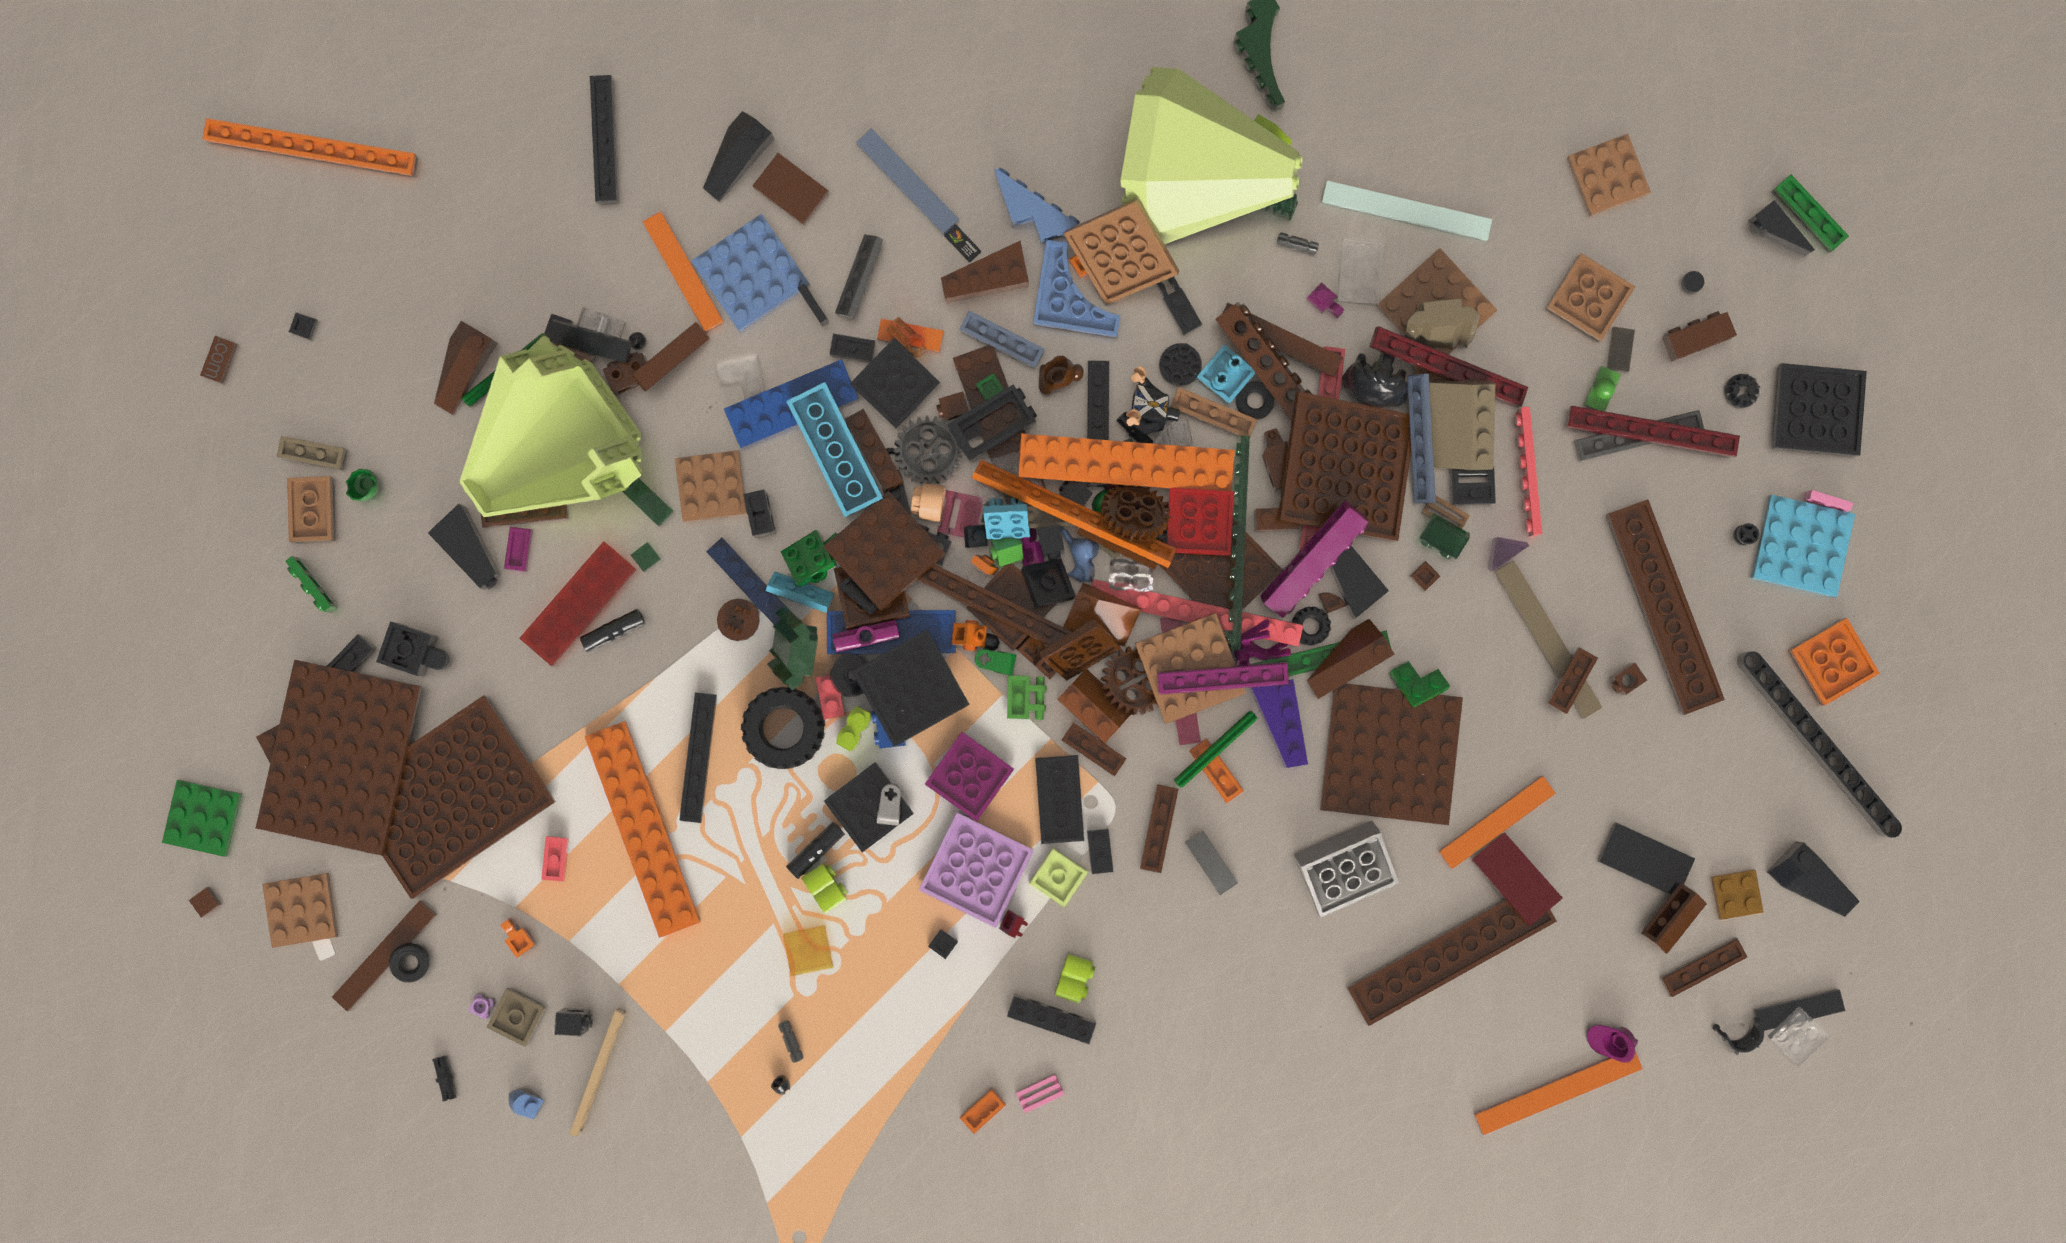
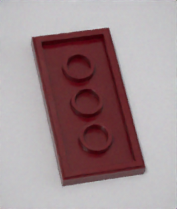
(1517, 879)

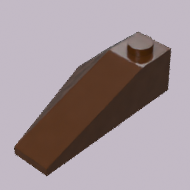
(463, 361)
(1355, 654)

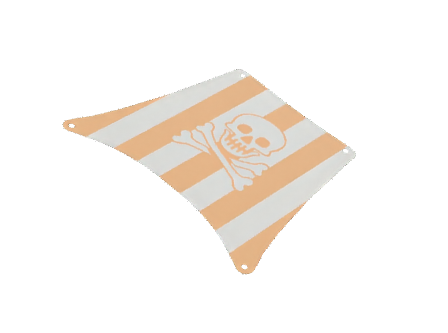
(728, 978)

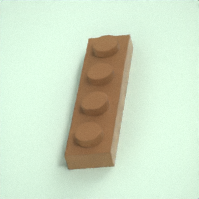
(1213, 413)

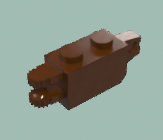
(1275, 457)

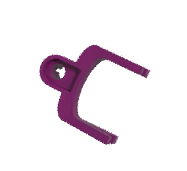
(1250, 649)

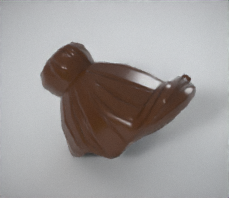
(1058, 374)

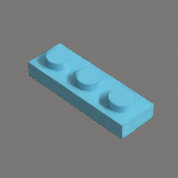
(806, 595)

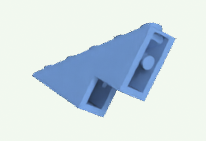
(1028, 206)

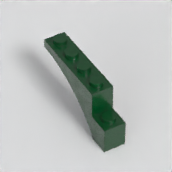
(1255, 46)

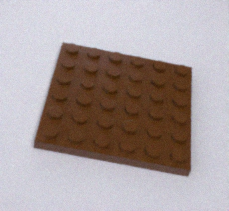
(1346, 454)
(1391, 756)

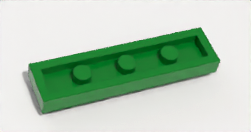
(1811, 213)

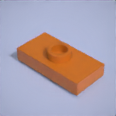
(982, 1111)

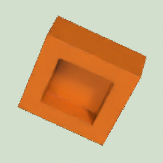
(985, 564)

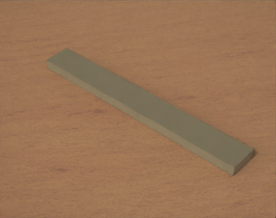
(1543, 632)

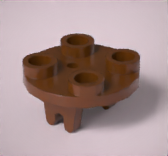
(733, 628)

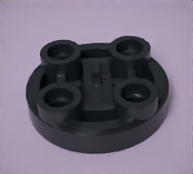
(1180, 364)

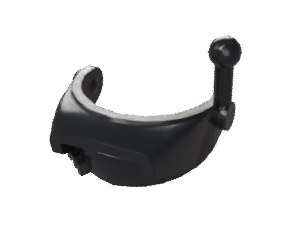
(1746, 1044)

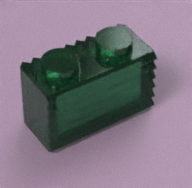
(1444, 536)

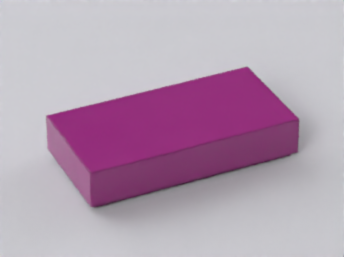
(518, 549)

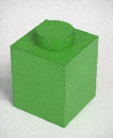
(1006, 550)

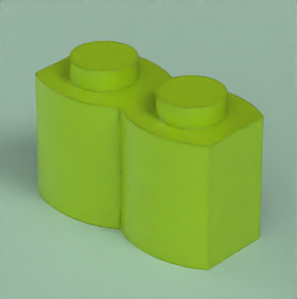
(851, 734)
(824, 887)
(1074, 978)

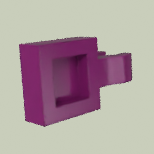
(1324, 299)
(1031, 550)

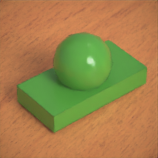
(1602, 389)

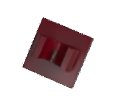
(1012, 924)

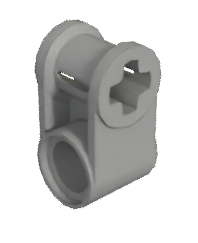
(889, 808)

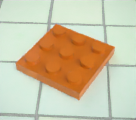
(1834, 661)

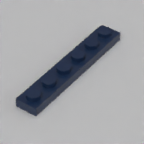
(746, 579)

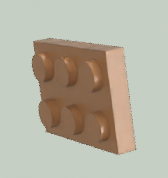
(310, 509)

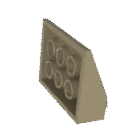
(1463, 424)

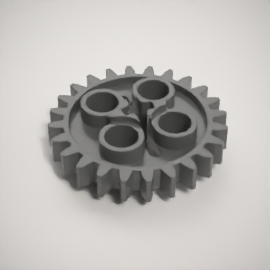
(913, 437)

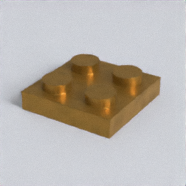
(1737, 894)

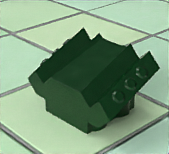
(792, 649)

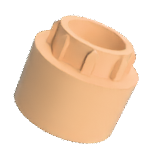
(928, 502)

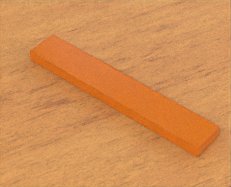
(683, 271)
(1497, 822)

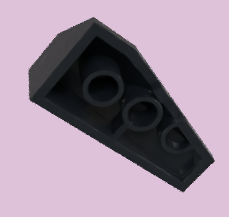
(738, 151)
(1811, 878)

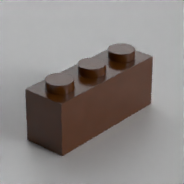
(1699, 335)
(1673, 918)

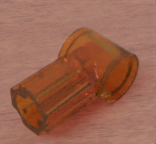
(906, 336)

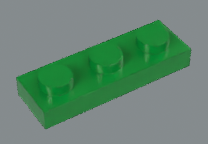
(310, 585)

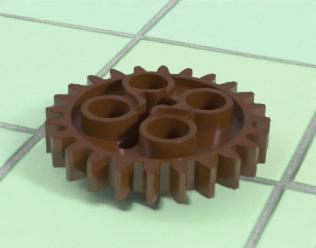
(1135, 512)
(1126, 663)

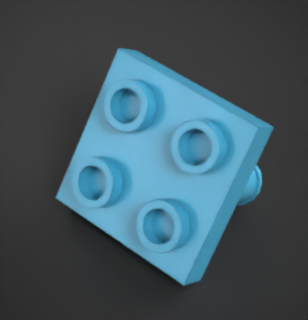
(1226, 374)
(1006, 520)

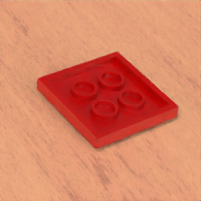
(1200, 521)

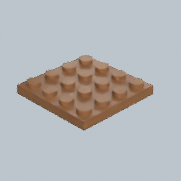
(1121, 251)
(1434, 281)
(1187, 647)

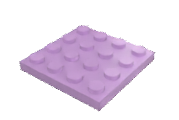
(976, 870)

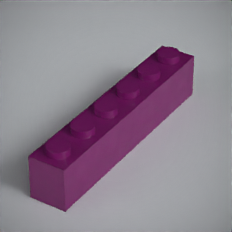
(1314, 559)

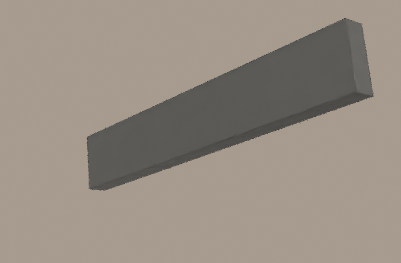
(1607, 444)

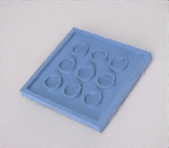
(750, 272)

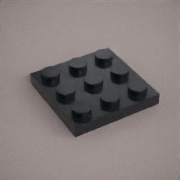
(894, 383)
(858, 804)

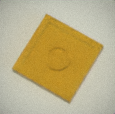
(808, 950)

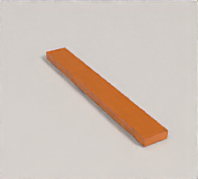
(1554, 1093)

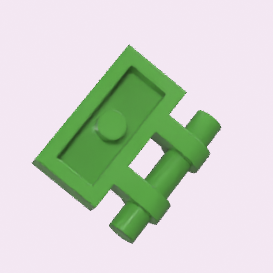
(1018, 697)

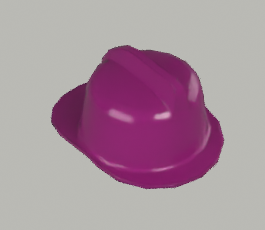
(1612, 1042)

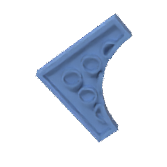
(1061, 302)

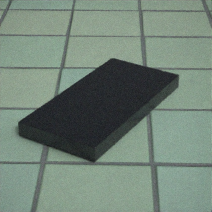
(1059, 799)
(1645, 859)

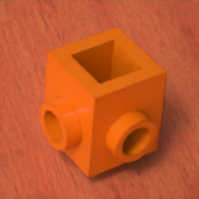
(973, 635)

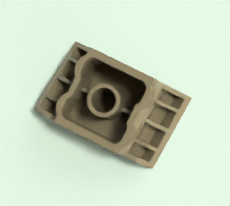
(1443, 324)

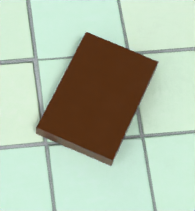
(790, 188)

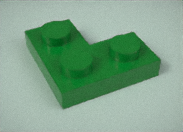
(1418, 689)

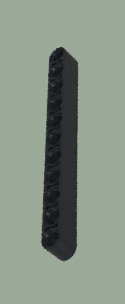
(1828, 748)

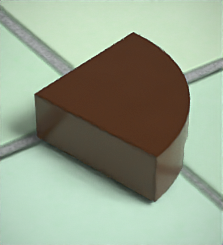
(1331, 602)

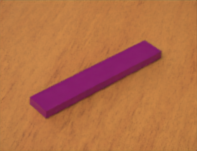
(1222, 678)

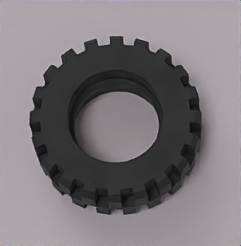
(754, 735)

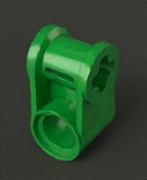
(999, 661)

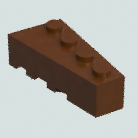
(990, 275)

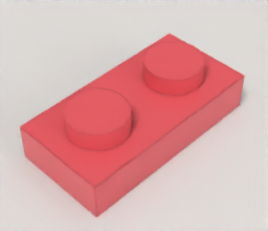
(830, 698)
(555, 858)

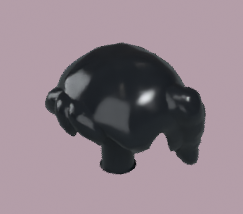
(1376, 383)

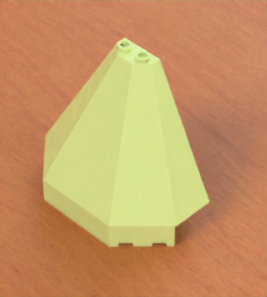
(1200, 158)
(549, 435)

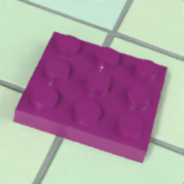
(969, 776)

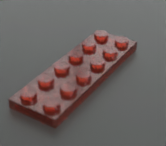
(578, 603)

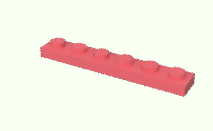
(1529, 478)

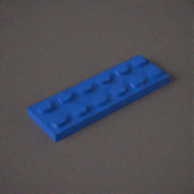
(769, 412)
(936, 621)

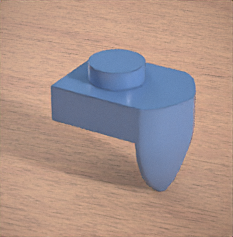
(524, 1103)

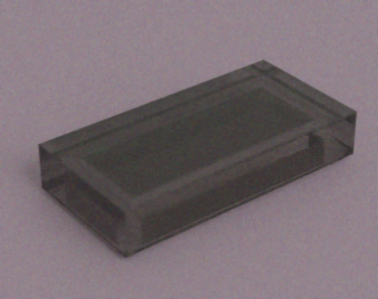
(1620, 349)

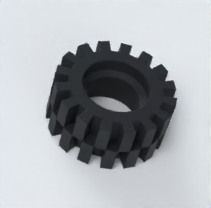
(1323, 620)

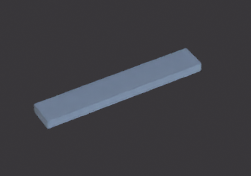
(907, 181)
(1421, 438)

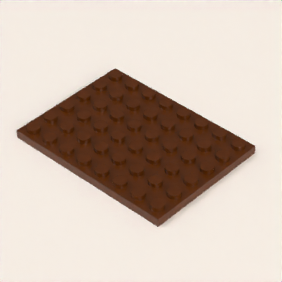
(338, 757)
(460, 796)

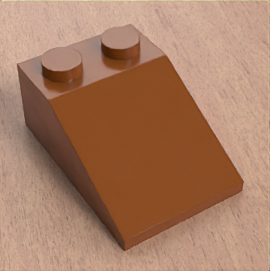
(1109, 611)

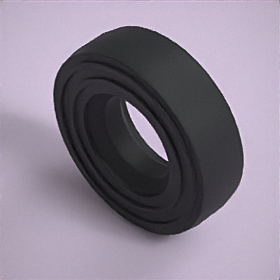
(1258, 413)
(409, 975)

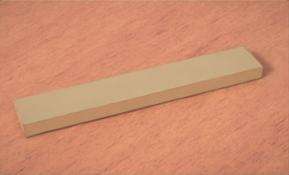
(597, 1072)

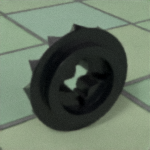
(1732, 390)

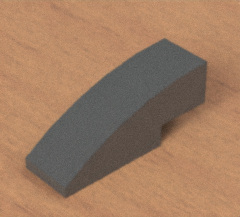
(1211, 862)

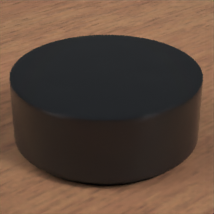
(1692, 282)

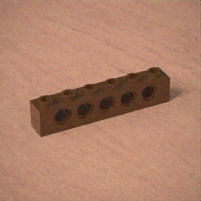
(1254, 356)

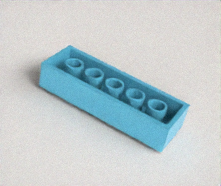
(834, 449)

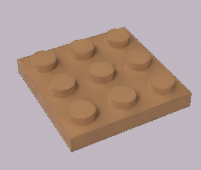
(1608, 174)
(1590, 297)
(710, 486)
(300, 910)

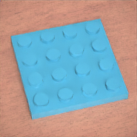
(1803, 546)

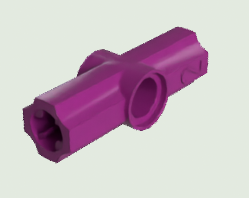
(880, 633)

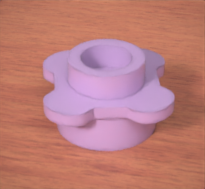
(475, 1006)

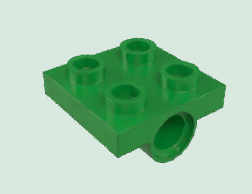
(808, 559)

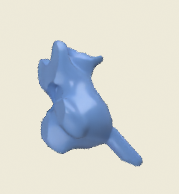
(1083, 552)

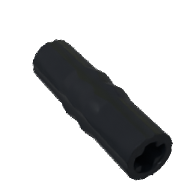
(613, 630)
(815, 850)

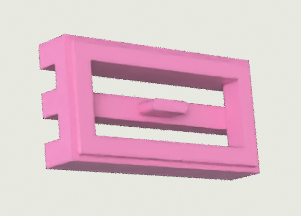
(1827, 501)
(1023, 1101)

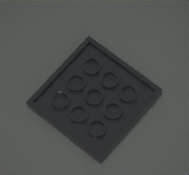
(1819, 409)
(910, 688)

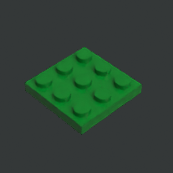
(201, 818)

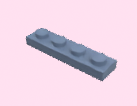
(1002, 339)

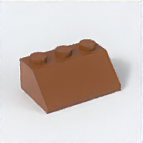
(1087, 703)

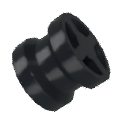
(1750, 531)

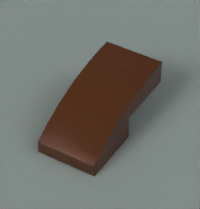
(1030, 650)

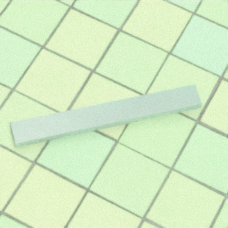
(1406, 210)

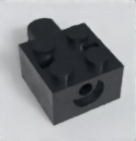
(415, 651)

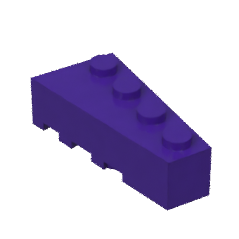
(1282, 718)

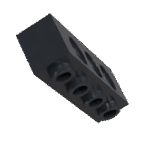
(1051, 1018)

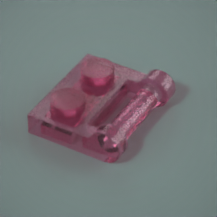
(968, 513)

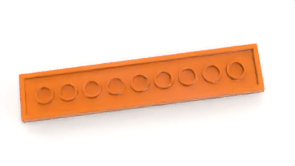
(1125, 463)
(642, 829)

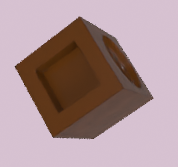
(952, 406)
(1635, 674)

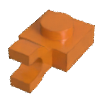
(518, 940)

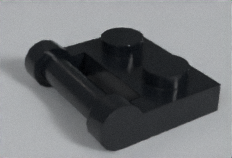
(1472, 493)

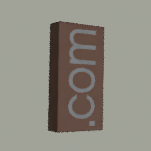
(218, 359)

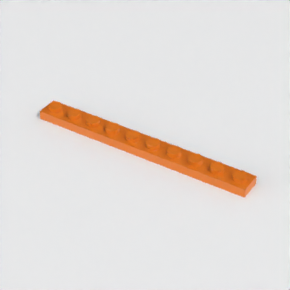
(309, 147)
(1069, 511)

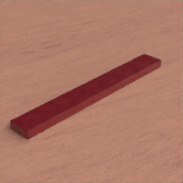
(1444, 364)
(1653, 431)

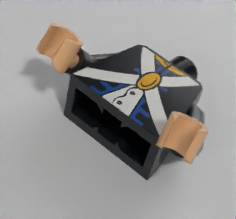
(1149, 406)

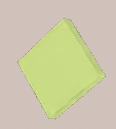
(1058, 877)

